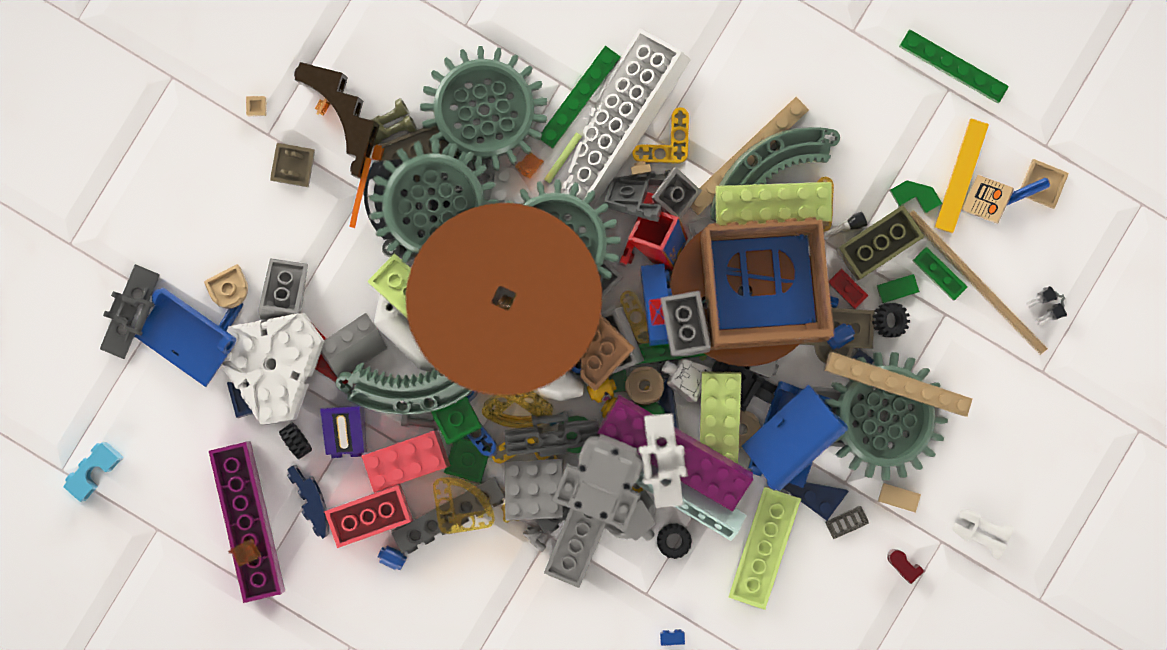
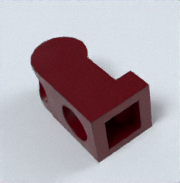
(899, 561)

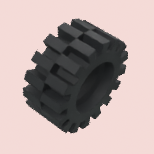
(900, 320)
(295, 440)
(674, 552)

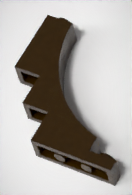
(358, 131)

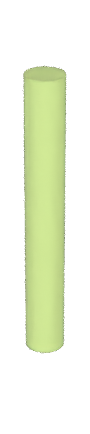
(563, 157)

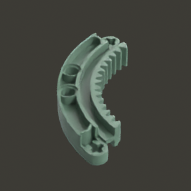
(792, 148)
(385, 393)

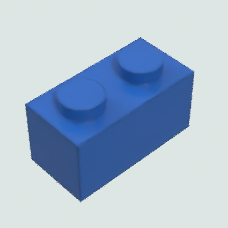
(674, 637)

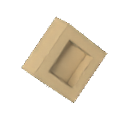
(256, 106)
(640, 168)

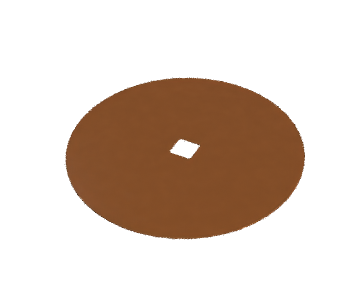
(497, 347)

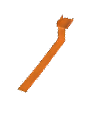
(376, 155)

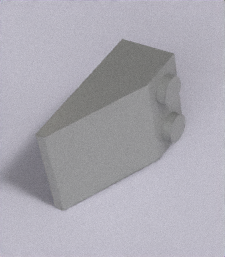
(283, 289)

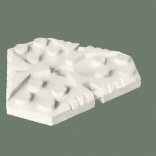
(273, 391)

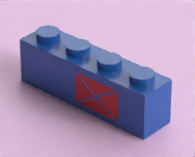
(654, 287)

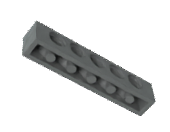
(403, 534)

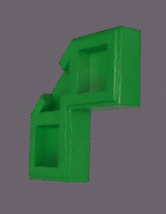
(924, 195)

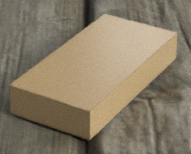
(899, 497)

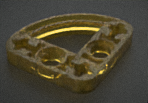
(539, 407)
(456, 519)

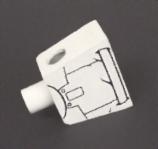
(685, 378)

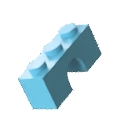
(80, 483)

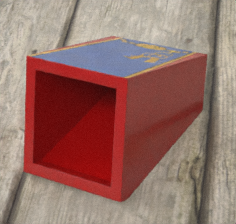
(659, 240)

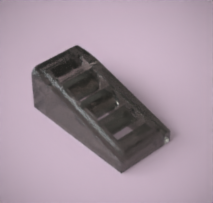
(858, 509)

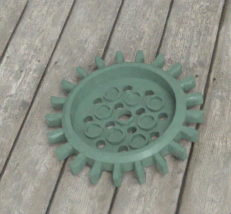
(504, 81)
(429, 169)
(582, 215)
(917, 422)

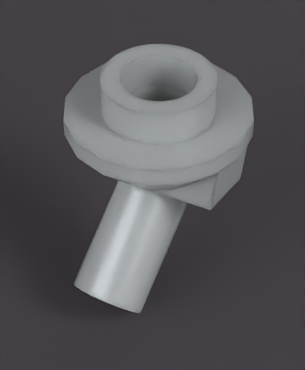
(533, 534)

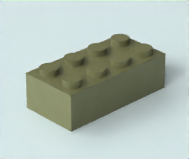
(880, 243)

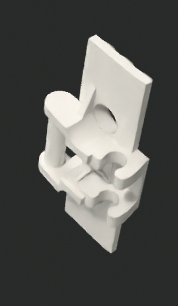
(669, 461)

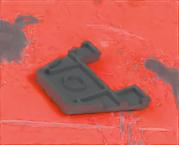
(629, 193)

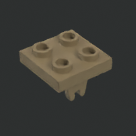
(292, 165)

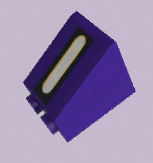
(344, 431)

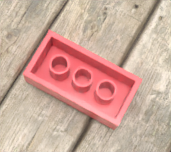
(406, 461)
(368, 516)

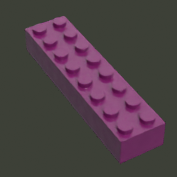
(705, 468)
(247, 519)

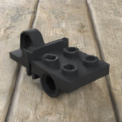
(751, 384)

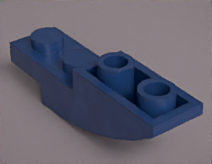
(315, 505)

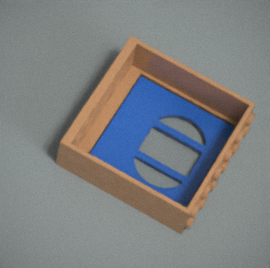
(794, 307)

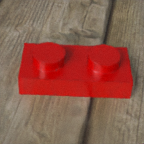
(848, 289)

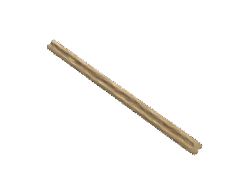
(978, 284)

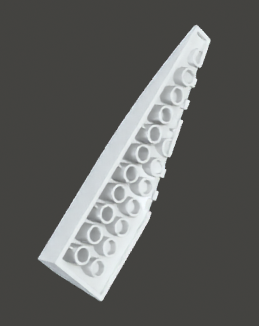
(624, 112)

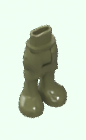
(399, 111)

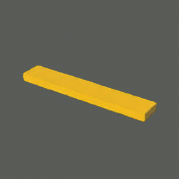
(961, 175)

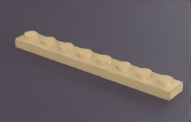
(781, 122)
(898, 384)

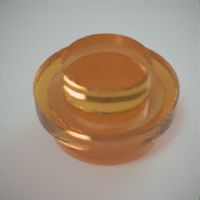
(322, 106)

